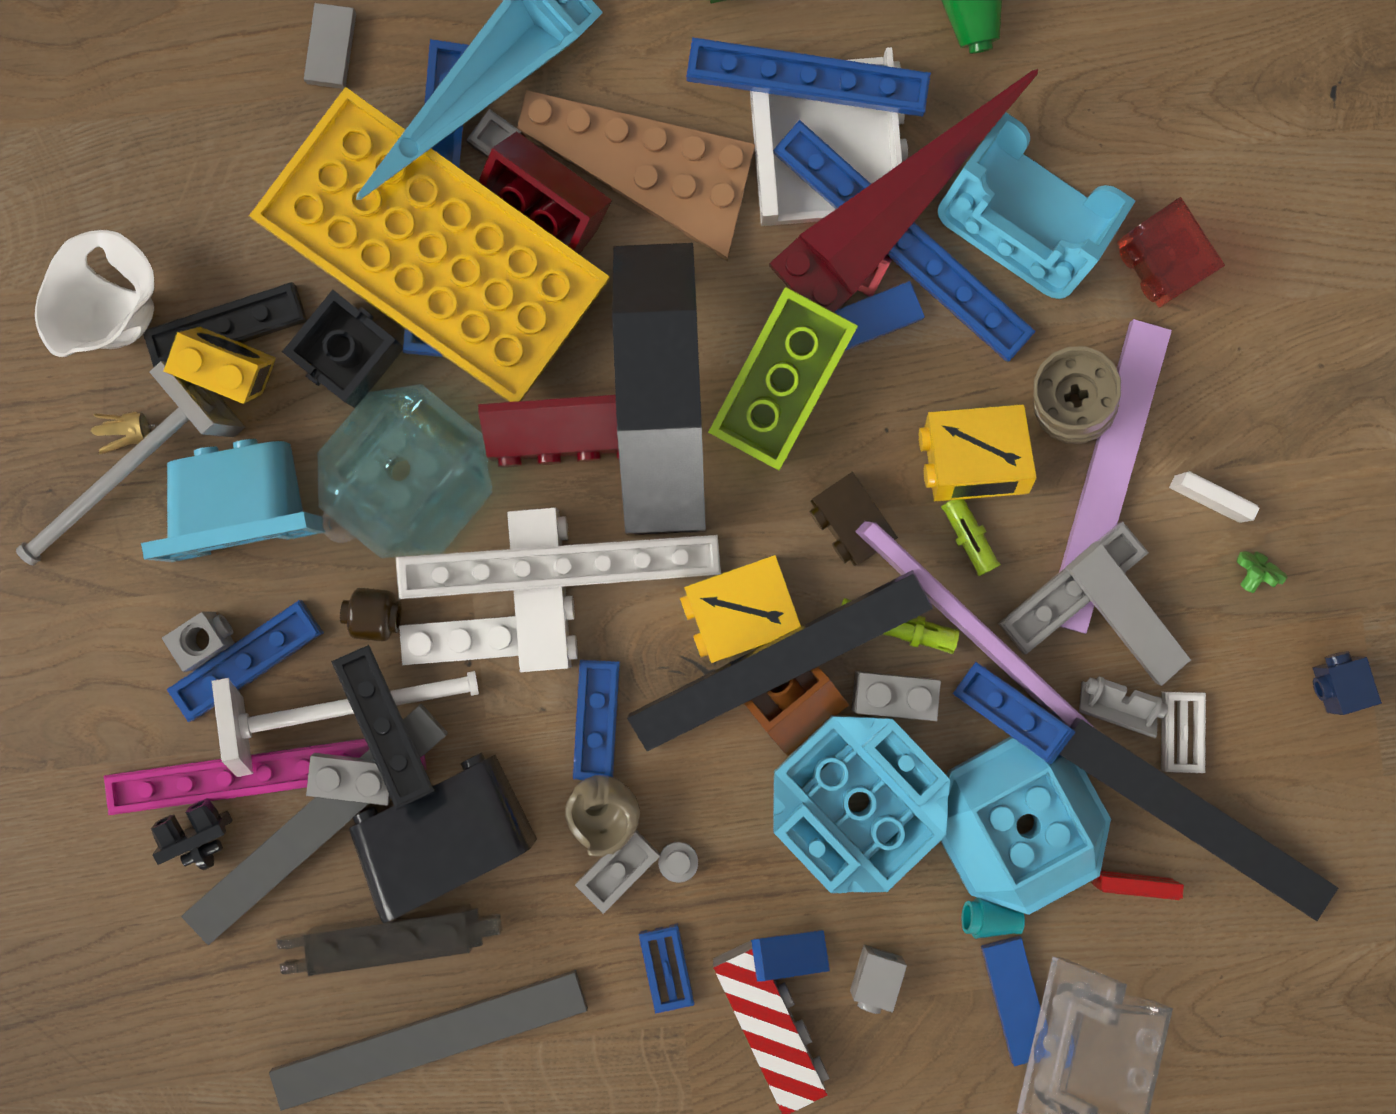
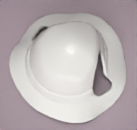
(87, 312)

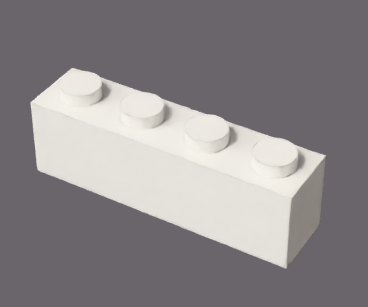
(542, 612)

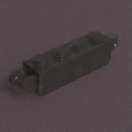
(403, 939)

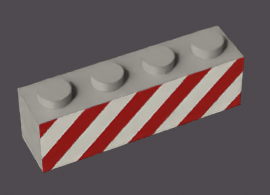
(772, 1031)

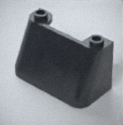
(441, 839)

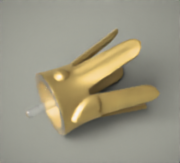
(132, 425)

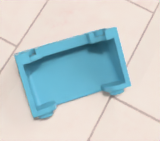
(1030, 215)

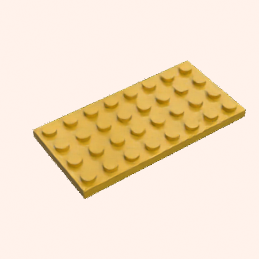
(431, 249)

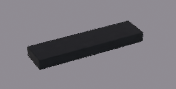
(237, 320)
(383, 727)

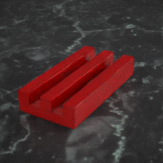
(1139, 885)

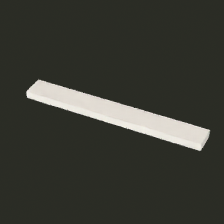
(556, 566)

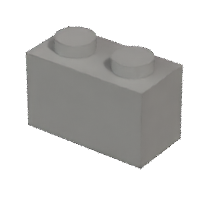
(896, 696)

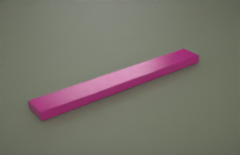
(214, 780)

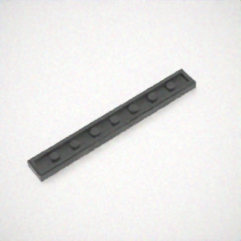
(291, 846)
(428, 1040)

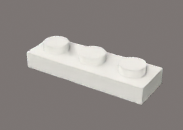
(458, 640)

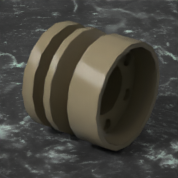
(1083, 373)

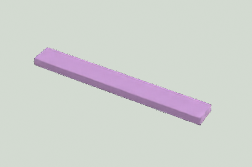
(1117, 448)
(970, 624)

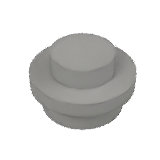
(678, 862)

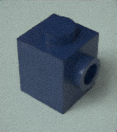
(1345, 684)

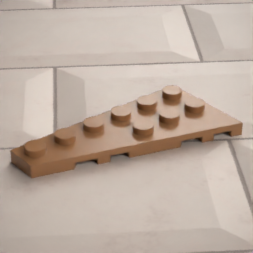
(663, 168)

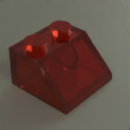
(1169, 253)

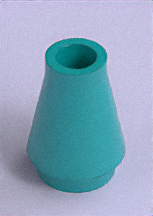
(990, 919)

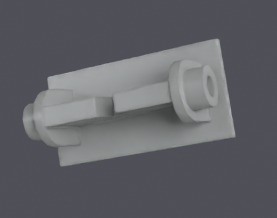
(1108, 702)

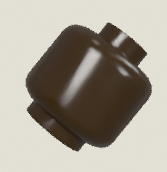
(371, 614)

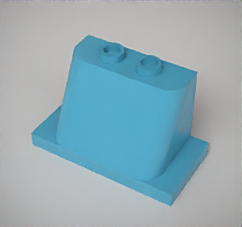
(231, 501)

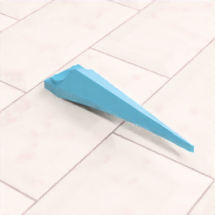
(503, 53)

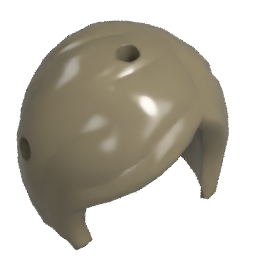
(602, 814)

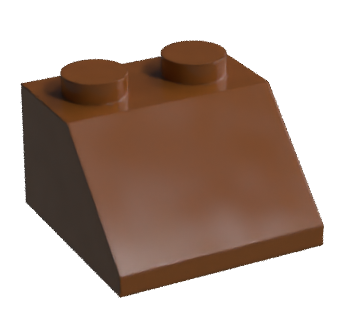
(797, 708)

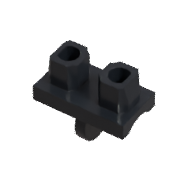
(175, 841)

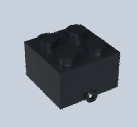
(343, 349)

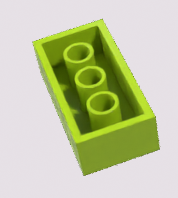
(782, 378)

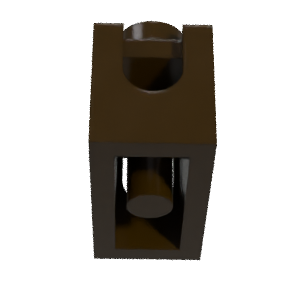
(843, 511)

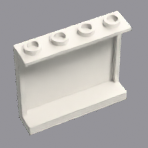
(859, 135)

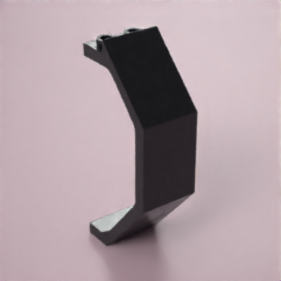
(658, 388)

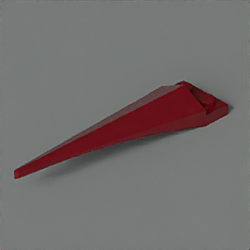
(851, 241)

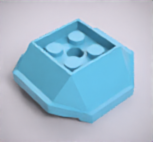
(870, 846)
(1033, 867)

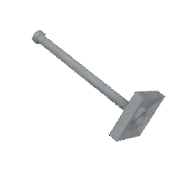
(194, 403)

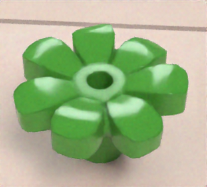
(1259, 571)

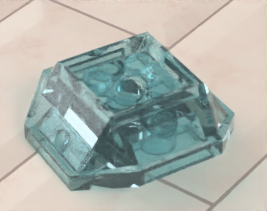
(436, 498)

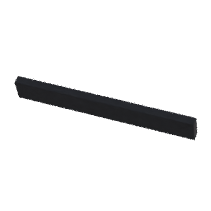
(780, 660)
(1198, 820)

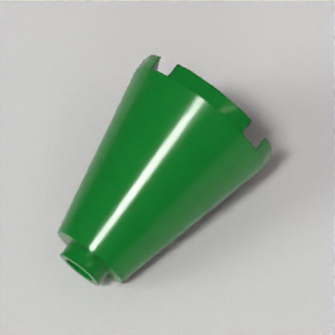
(975, 22)

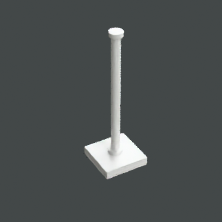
(237, 727)

